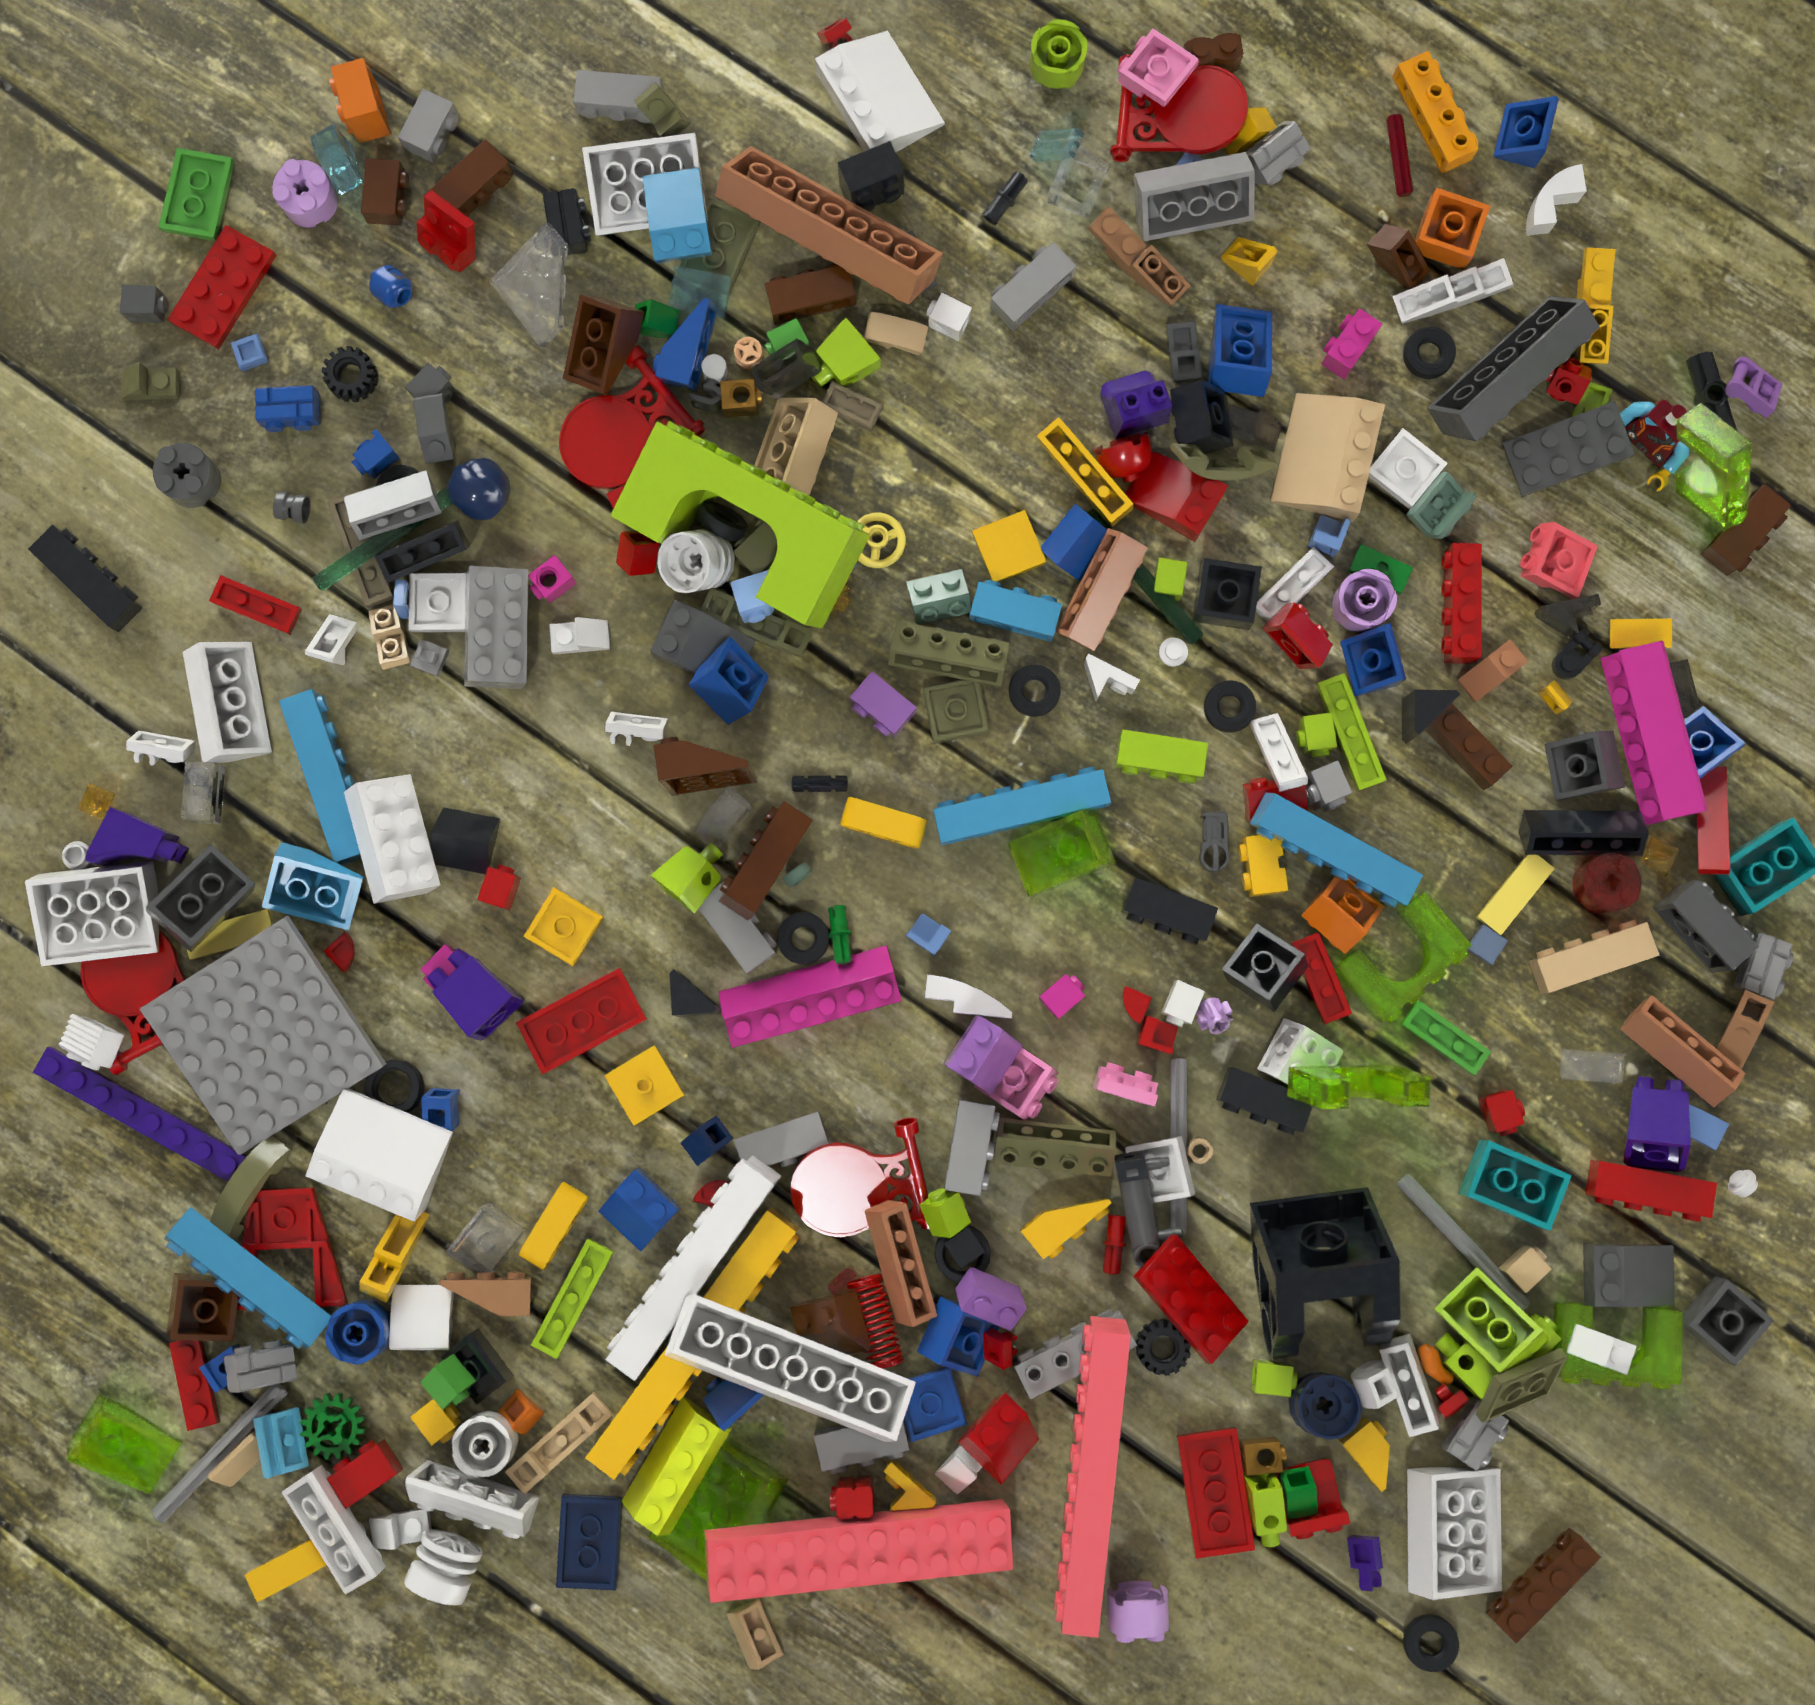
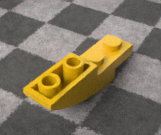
(1596, 290)

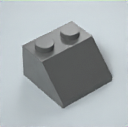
(1584, 765)

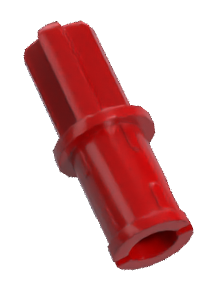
(1114, 1244)

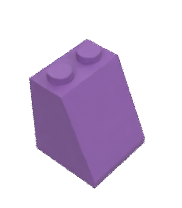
(983, 1054)

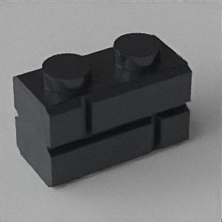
(565, 214)

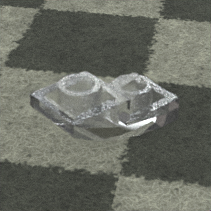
(1592, 1066)

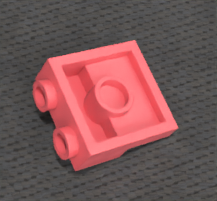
(1558, 559)

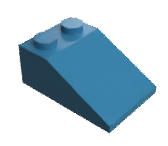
(677, 215)
(311, 887)

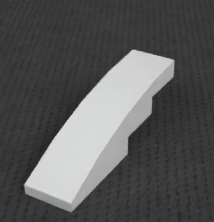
(1453, 291)

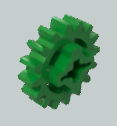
(341, 1436)

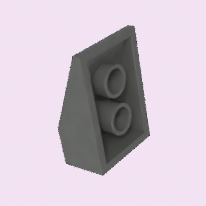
(691, 637)
(1628, 1275)

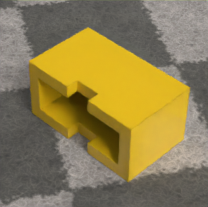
(1262, 866)

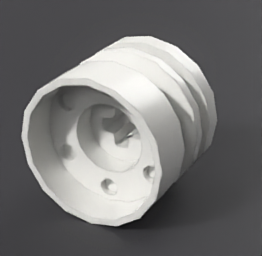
(695, 561)
(443, 1567)

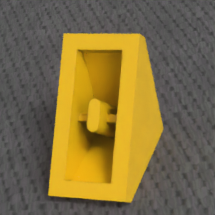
(1257, 126)
(1249, 258)

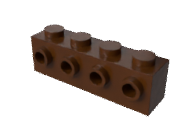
(765, 860)
(1543, 1584)

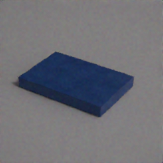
(589, 1542)

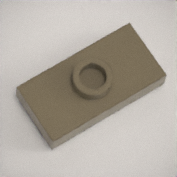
(853, 406)

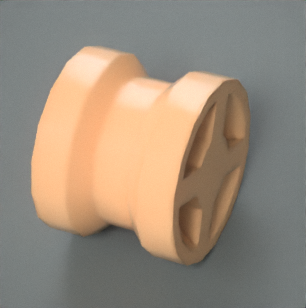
(746, 348)

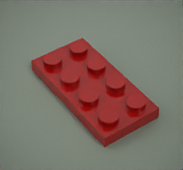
(222, 287)
(581, 1021)
(1191, 1299)
(1215, 1492)

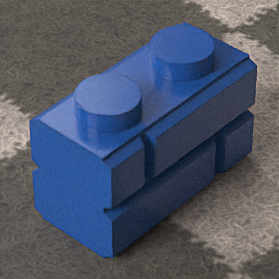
(287, 407)

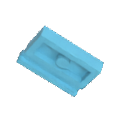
(280, 1442)

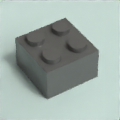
(1725, 1320)

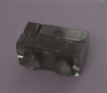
(786, 369)

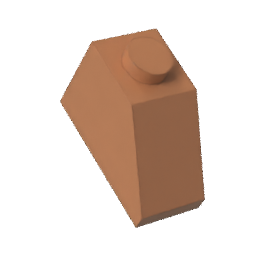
(1492, 670)

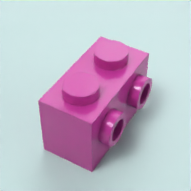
(1351, 344)

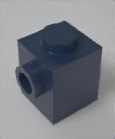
(706, 1140)

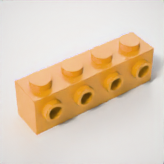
(1435, 112)

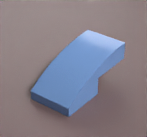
(1706, 1128)

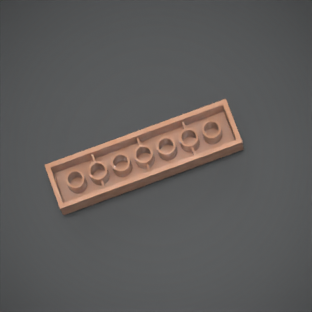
(828, 224)

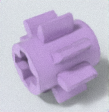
(1214, 1015)

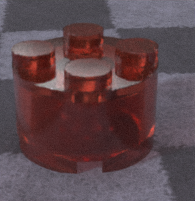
(1623, 879)

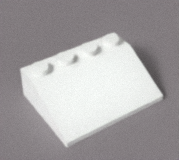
(877, 92)
(617, 181)
(94, 913)
(380, 1154)
(472, 1498)
(1454, 1531)

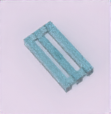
(1056, 150)

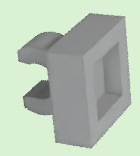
(429, 658)

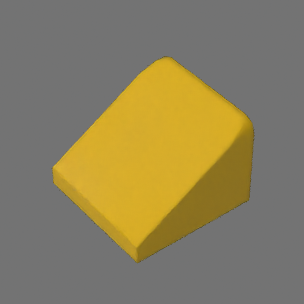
(1555, 697)

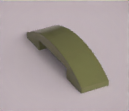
(1246, 464)
(771, 631)
(246, 1183)

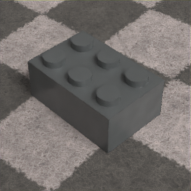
(200, 898)
(1706, 926)

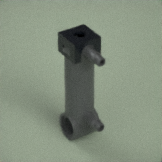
(1138, 1202)

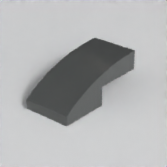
(1183, 351)

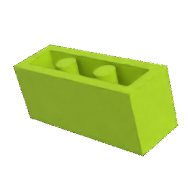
(1161, 756)

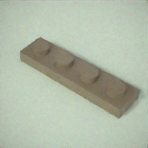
(369, 575)

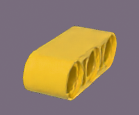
(883, 822)
(553, 1225)

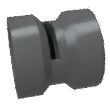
(291, 507)

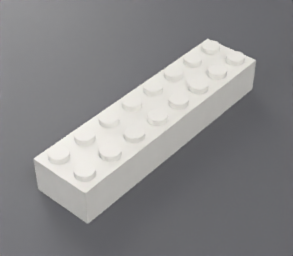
(689, 1272)
(790, 1368)

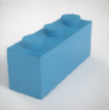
(1015, 610)

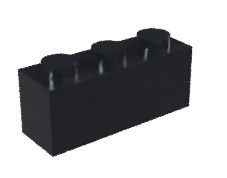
(422, 551)
(1169, 911)
(1263, 1100)

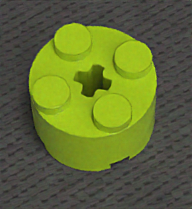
(1058, 54)

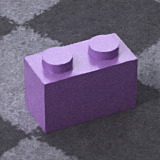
(882, 705)
(990, 1298)

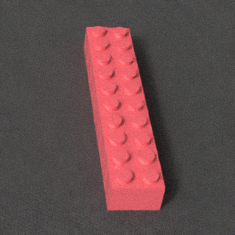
(1093, 1476)
(858, 1551)

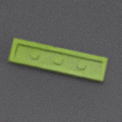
(1351, 732)
(572, 1298)

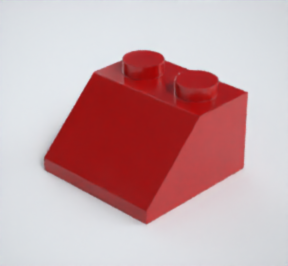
(1298, 636)
(1000, 1437)

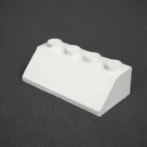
(226, 701)
(334, 1530)

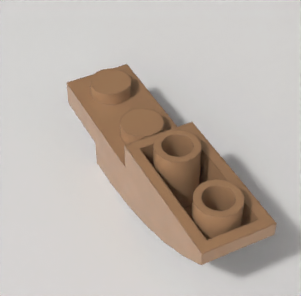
(1137, 259)

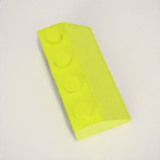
(674, 1468)

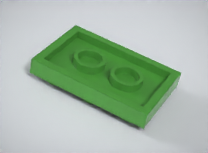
(196, 194)

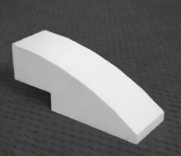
(965, 997)

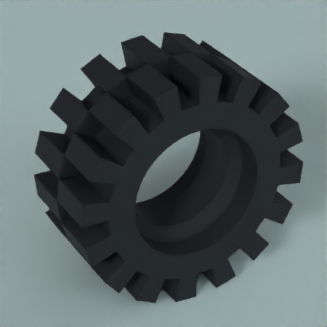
(343, 359)
(1144, 1348)

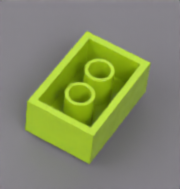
(1491, 1322)

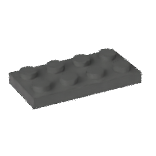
(1568, 449)

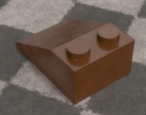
(601, 342)

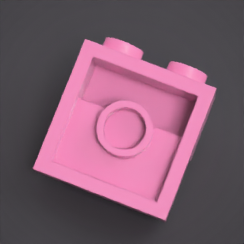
(1156, 68)
(1025, 1085)
(1134, 1088)

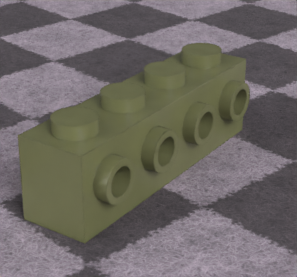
(948, 653)
(1055, 1147)

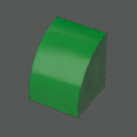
(658, 319)
(1299, 1492)

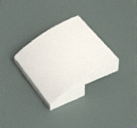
(421, 1318)

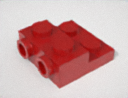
(446, 233)

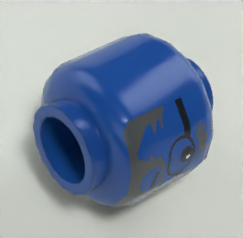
(390, 286)

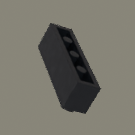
(86, 578)
(1583, 832)

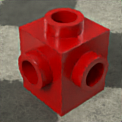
(1569, 381)

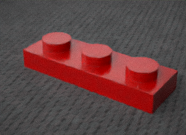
(255, 605)
(1322, 980)
(194, 1390)

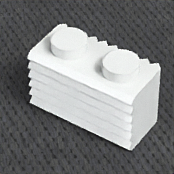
(90, 1042)

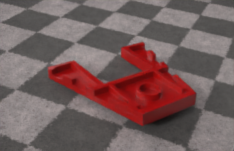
(294, 1220)

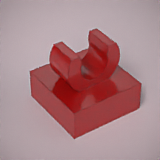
(834, 32)
(999, 1348)
(1451, 1402)

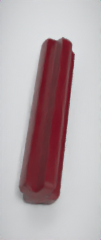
(1399, 155)

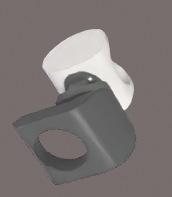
(714, 371)

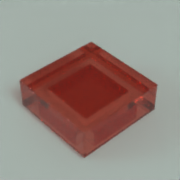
(842, 1279)

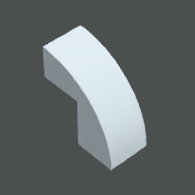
(1563, 188)
(1374, 1384)

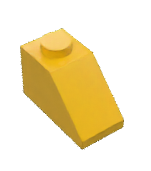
(1369, 1450)

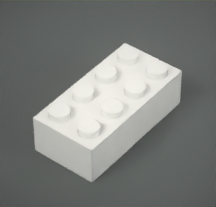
(391, 838)

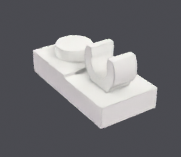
(635, 726)
(159, 746)

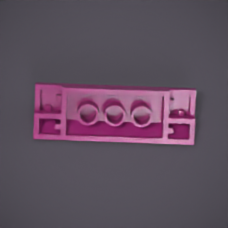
(1653, 733)
(809, 997)

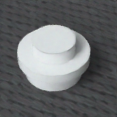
(1173, 652)
(74, 855)
(1742, 1183)

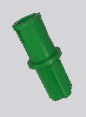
(840, 934)

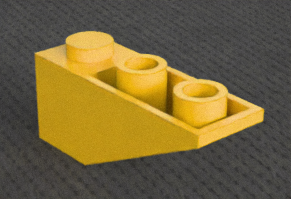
(1056, 1225)

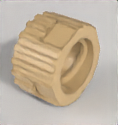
(1208, 1154)

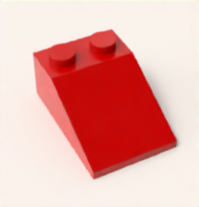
(1176, 495)

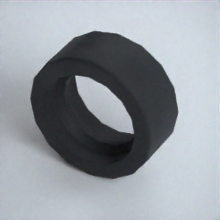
(410, 1070)
(952, 1273)

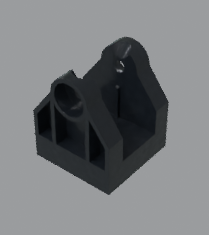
(1295, 1272)

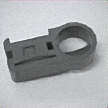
(1215, 836)

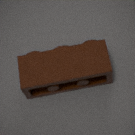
(474, 179)
(810, 293)
(1732, 548)
(1468, 747)

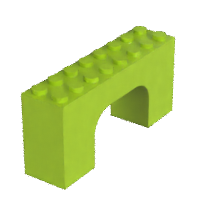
(813, 543)

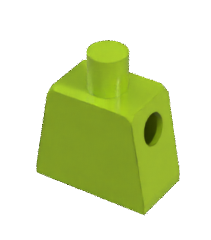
(845, 357)
(689, 876)
(1476, 1375)
(1266, 1507)

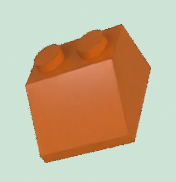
(1342, 913)

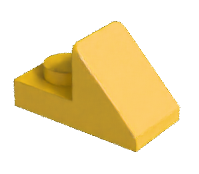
(913, 1494)

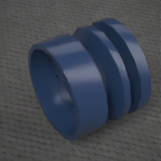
(1340, 1412)

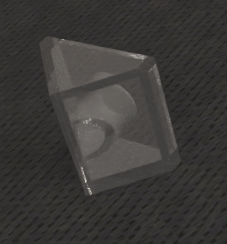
(485, 1239)

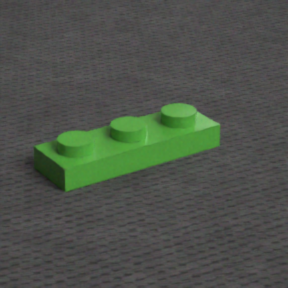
(1445, 1038)

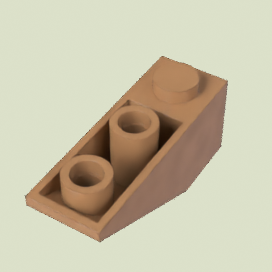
(1744, 1027)
(497, 1294)

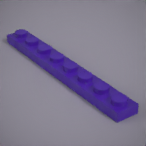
(138, 1113)

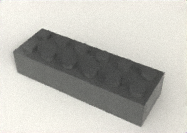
(1513, 368)

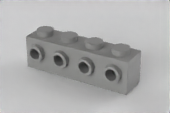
(1056, 1360)

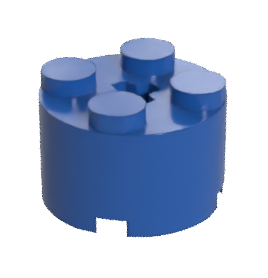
(341, 1333)

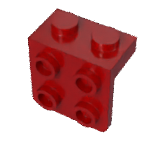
(1330, 1514)

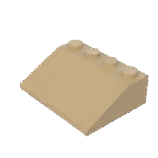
(1327, 454)

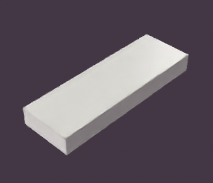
(1294, 584)
(1279, 752)

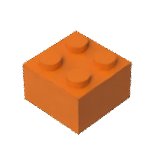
(359, 100)
(1451, 228)

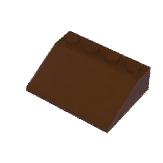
(694, 768)

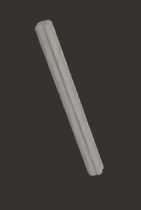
(1178, 1128)
(1460, 1239)
(218, 1453)

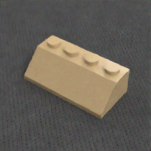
(796, 441)

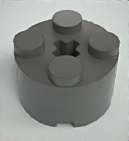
(172, 475)

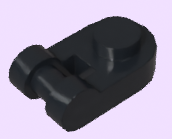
(1570, 663)

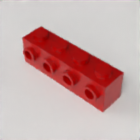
(1462, 603)

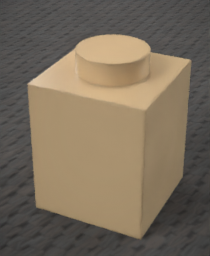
(1526, 1267)

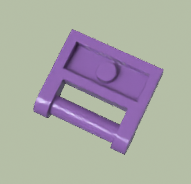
(1762, 391)

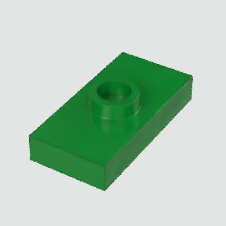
(1371, 559)

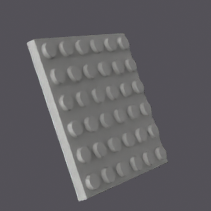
(263, 1035)

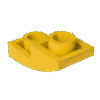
(1638, 632)

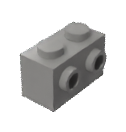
(1327, 787)

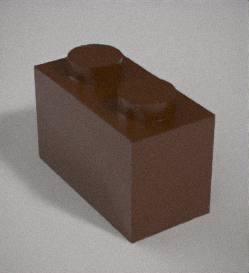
(384, 192)

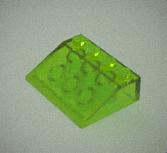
(731, 1494)

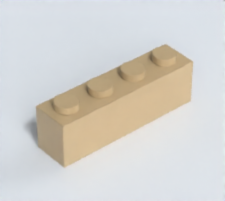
(1594, 957)

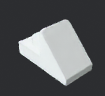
(579, 636)
(332, 640)
(1102, 672)
(1601, 1349)
(958, 1470)
(399, 1528)

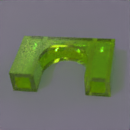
(1722, 485)
(1441, 947)
(1333, 1085)
(1655, 1362)

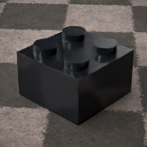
(872, 177)
(1201, 416)
(1227, 594)
(1265, 967)

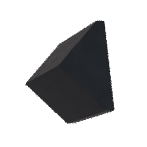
(1422, 708)
(464, 840)
(688, 998)
(482, 1363)

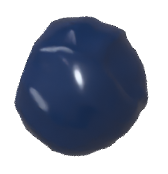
(479, 488)

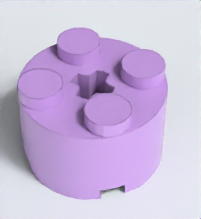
(304, 193)
(1379, 596)
(1138, 1611)

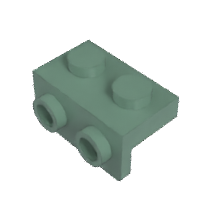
(1440, 507)
(939, 596)

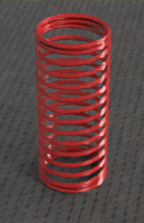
(889, 1361)

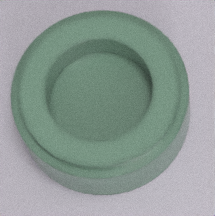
(797, 875)

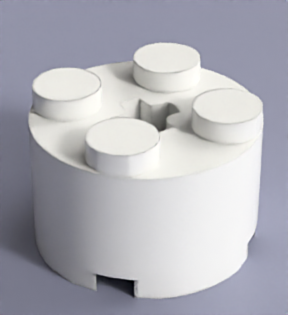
(467, 1443)

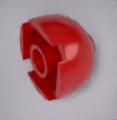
(1125, 456)

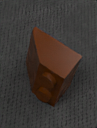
(200, 1309)
(833, 1322)

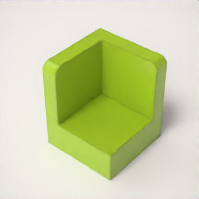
(1170, 577)

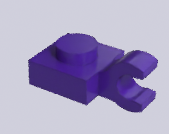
(1366, 1556)

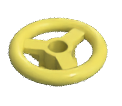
(896, 532)

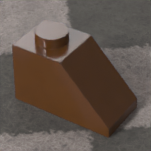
(1399, 255)

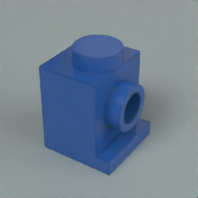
(374, 456)
(441, 1099)
(215, 1370)

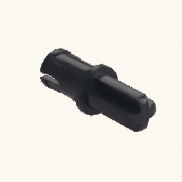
(1005, 198)

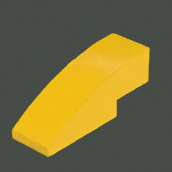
(392, 1256)
(284, 1570)

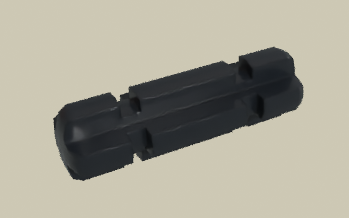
(820, 783)

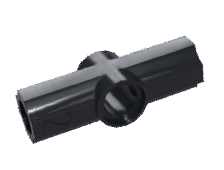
(1707, 379)

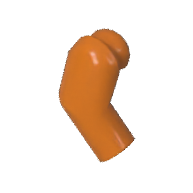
(1433, 1366)

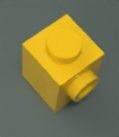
(437, 1423)

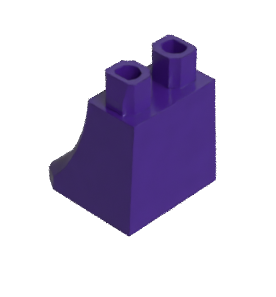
(1135, 403)
(130, 837)
(474, 995)
(1658, 1126)

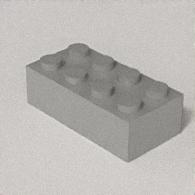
(1194, 196)
(496, 627)

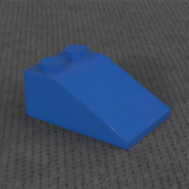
(686, 349)
(1241, 350)

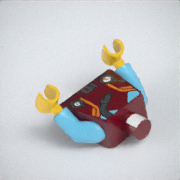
(1654, 432)

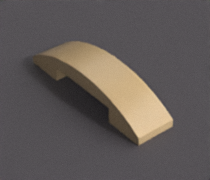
(559, 1443)

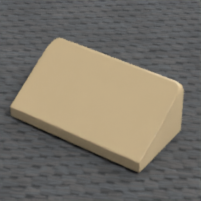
(237, 1462)
(754, 1634)

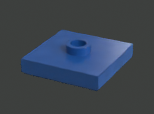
(933, 1405)

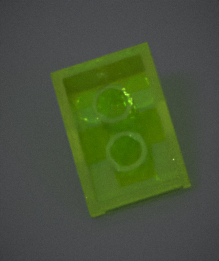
(1061, 852)
(122, 1445)

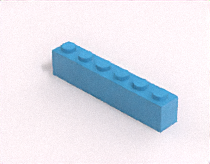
(323, 770)
(1022, 806)
(1335, 849)
(248, 1278)

